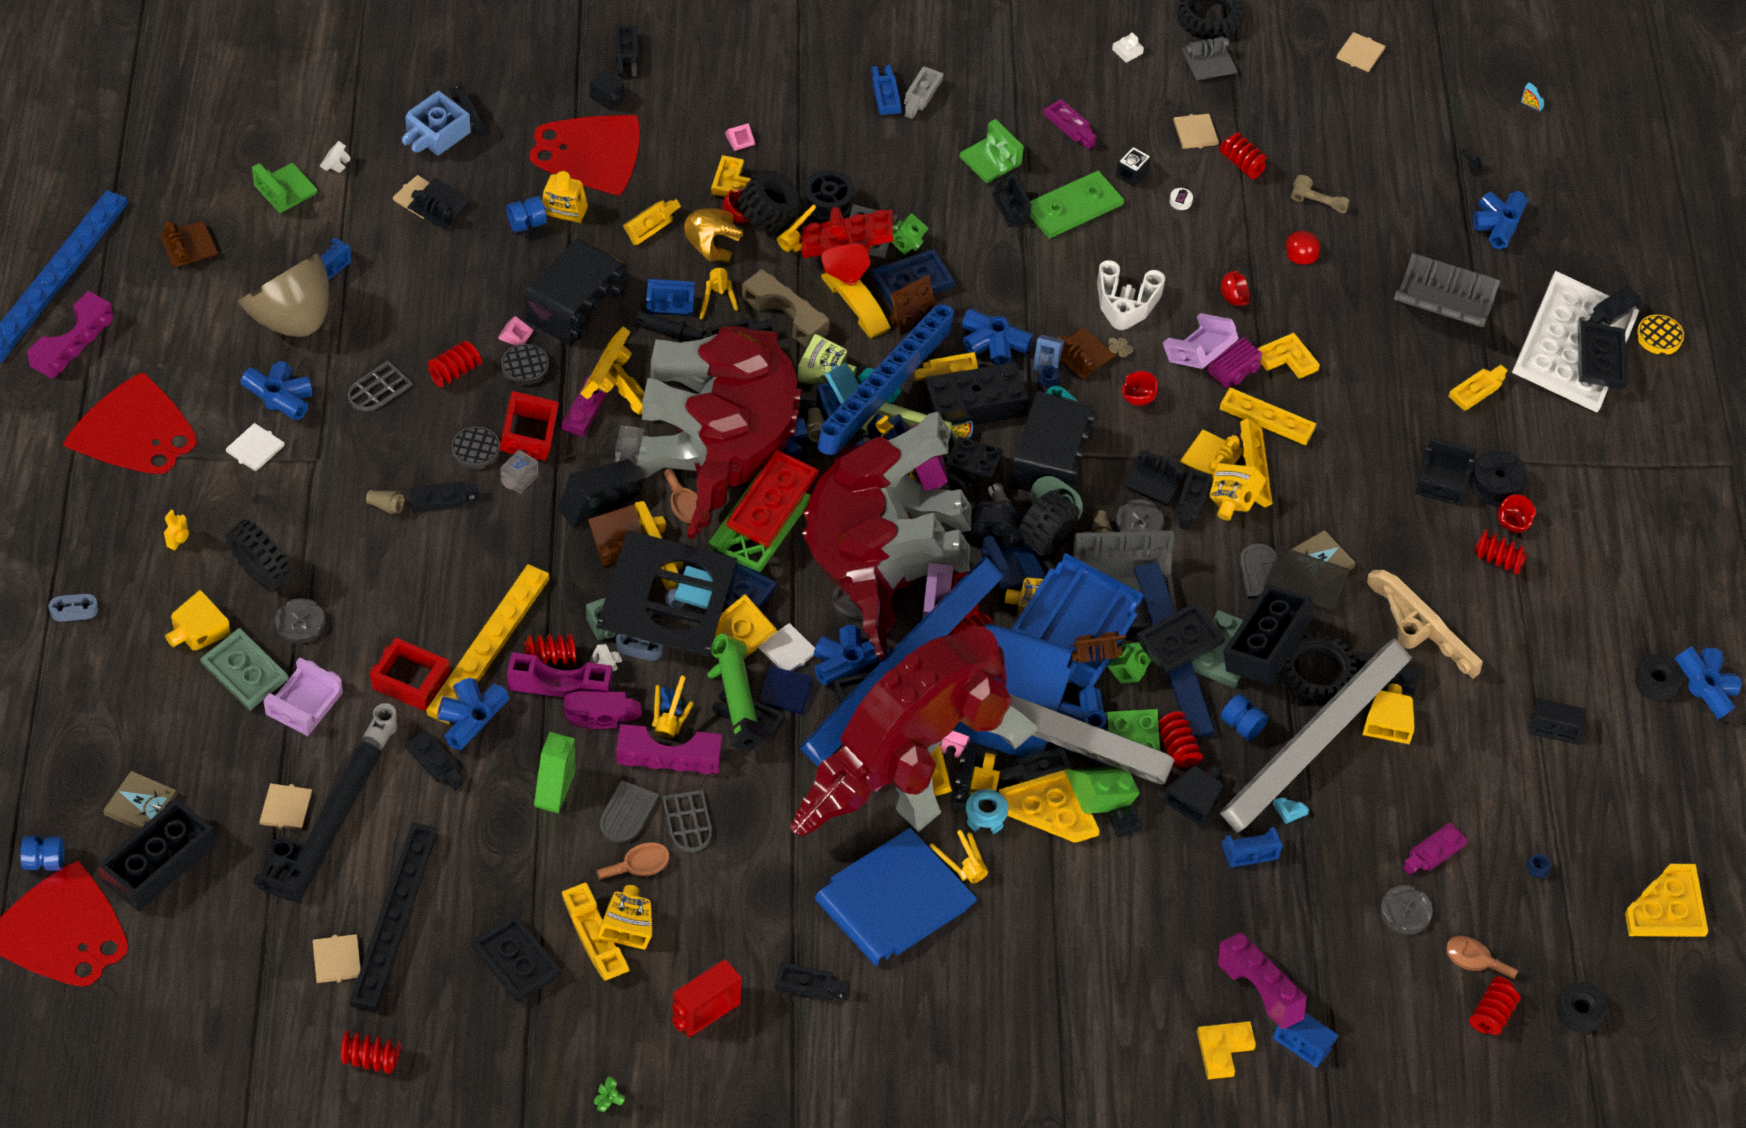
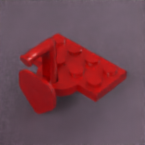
(847, 242)

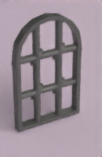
(386, 387)
(693, 811)

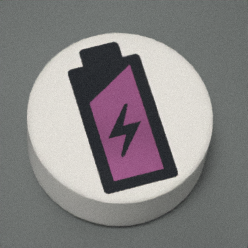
(1181, 199)

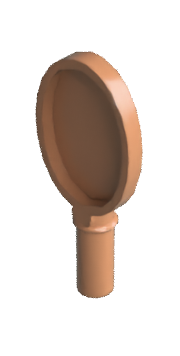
(682, 499)
(639, 861)
(1475, 956)

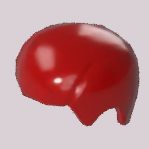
(731, 205)
(1302, 247)
(1235, 289)
(1140, 388)
(1516, 513)

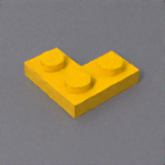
(729, 176)
(1289, 351)
(1219, 1042)

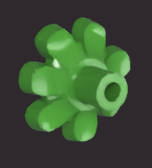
(608, 1095)

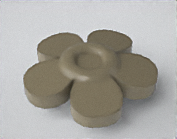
(1120, 346)

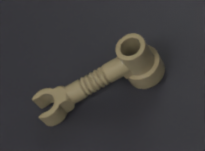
(1302, 189)

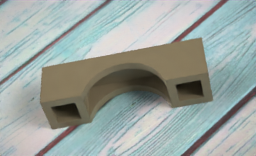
(765, 292)

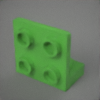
(995, 154)
(283, 187)
(1136, 726)

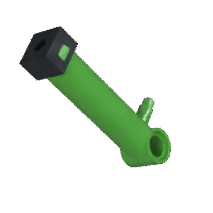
(745, 730)

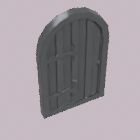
(1255, 566)
(627, 812)

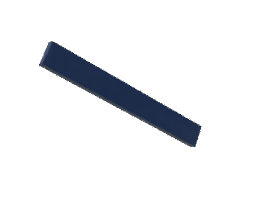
(1184, 679)

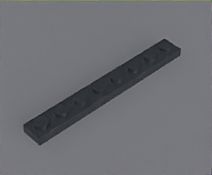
(393, 917)

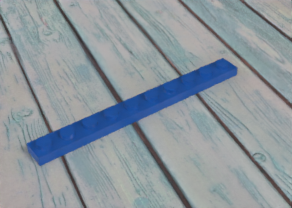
(59, 270)

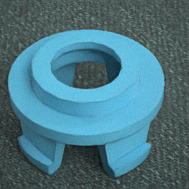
(991, 820)

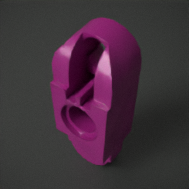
(600, 709)

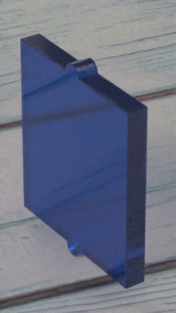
(785, 689)

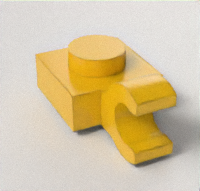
(177, 530)
(985, 777)

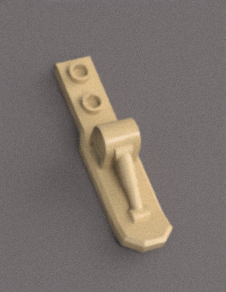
(1416, 617)

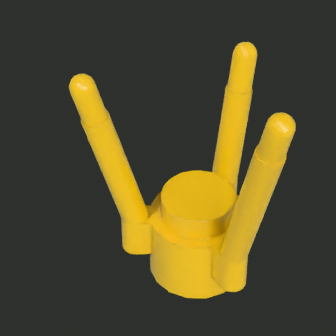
(790, 238)
(719, 283)
(667, 725)
(973, 866)

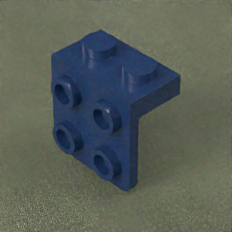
(1013, 563)

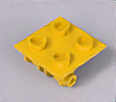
(1210, 450)

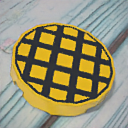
(1660, 334)

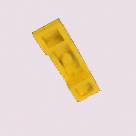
(862, 303)
(587, 922)

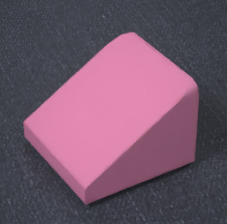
(740, 137)
(515, 332)

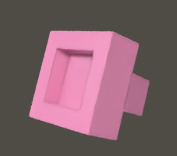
(957, 740)

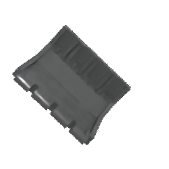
(1448, 290)
(1119, 554)

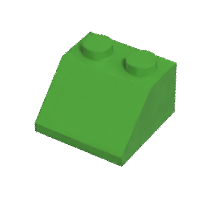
(1102, 788)

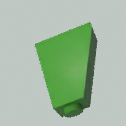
(555, 772)

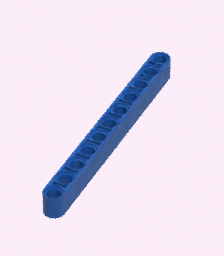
(885, 380)
(936, 624)

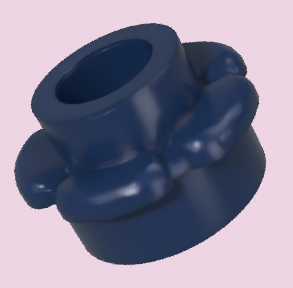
(1046, 373)
(1538, 860)

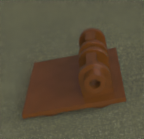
(187, 243)
(912, 304)
(1084, 353)
(610, 531)
(1107, 640)

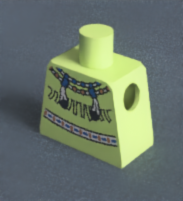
(820, 359)

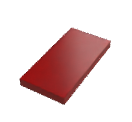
(772, 498)

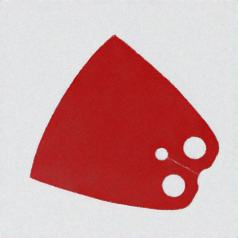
(598, 150)
(126, 423)
(54, 919)

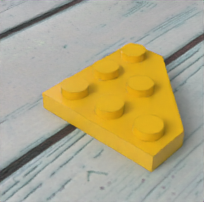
(1050, 806)
(1669, 905)

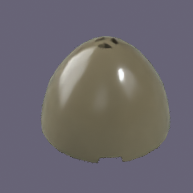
(293, 301)

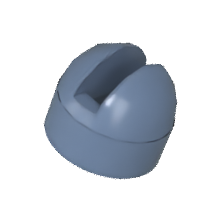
(670, 601)

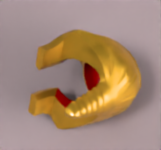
(704, 225)

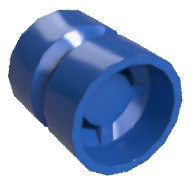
(526, 214)
(1247, 719)
(43, 853)

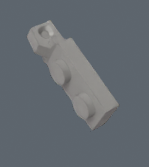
(921, 90)

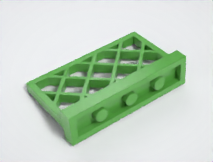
(725, 537)

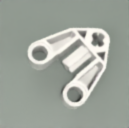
(1123, 310)

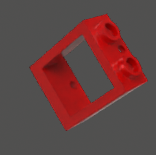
(533, 408)
(418, 698)
(706, 998)

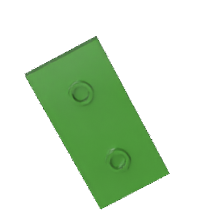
(1074, 204)

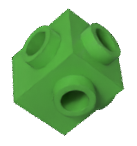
(909, 234)
(1131, 664)

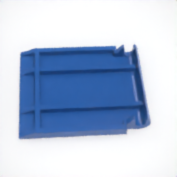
(1078, 603)
(1034, 673)
(894, 897)

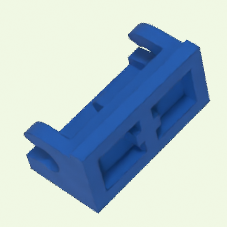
(336, 257)
(670, 297)
(1252, 849)
(1307, 1039)

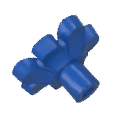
(668, 696)

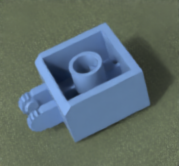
(436, 124)

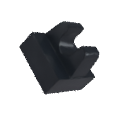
(1125, 820)

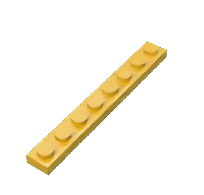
(494, 633)

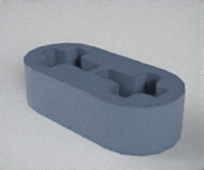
(73, 607)
(638, 648)

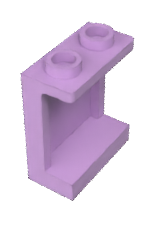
(1204, 344)
(937, 585)
(304, 697)

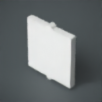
(255, 447)
(788, 648)

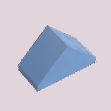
(1047, 352)

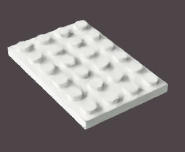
(1552, 342)

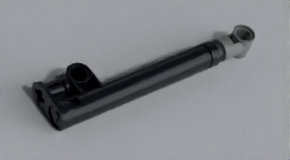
(293, 872)

